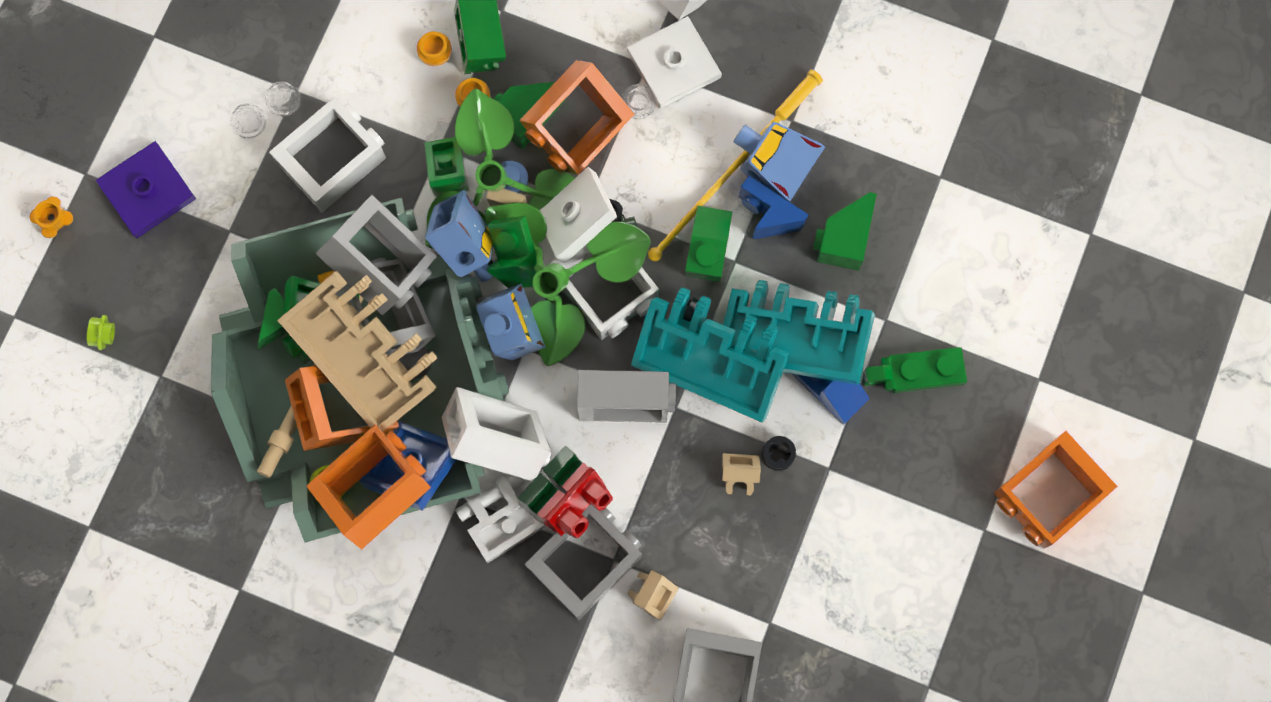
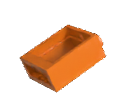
(604, 97)
(311, 412)
(350, 468)
(1082, 468)

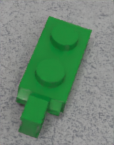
(919, 371)

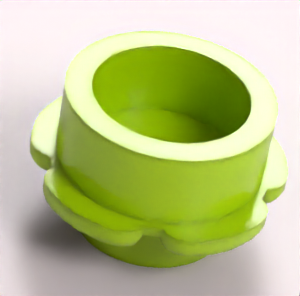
(100, 332)

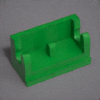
(479, 35)

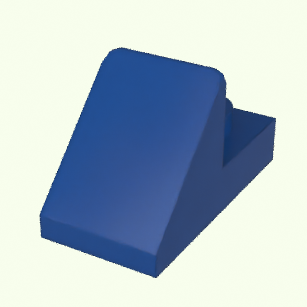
(779, 214)
(838, 397)

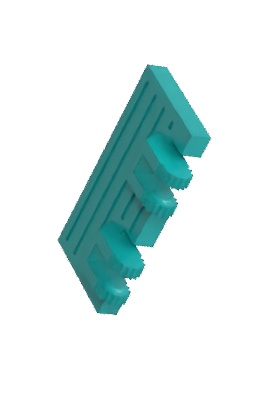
(815, 345)
(704, 361)

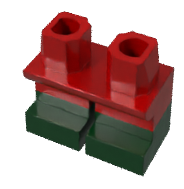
(565, 499)

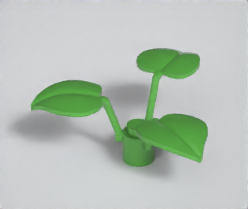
(485, 126)
(618, 257)

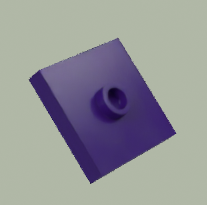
(145, 189)

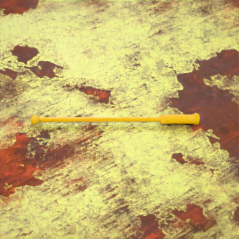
(781, 114)

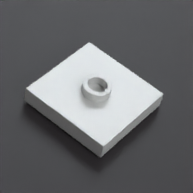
(674, 62)
(577, 215)

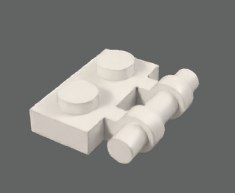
(505, 527)

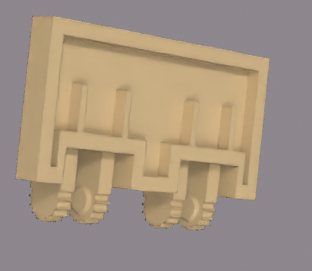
(356, 355)

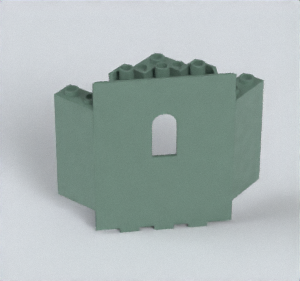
(252, 385)

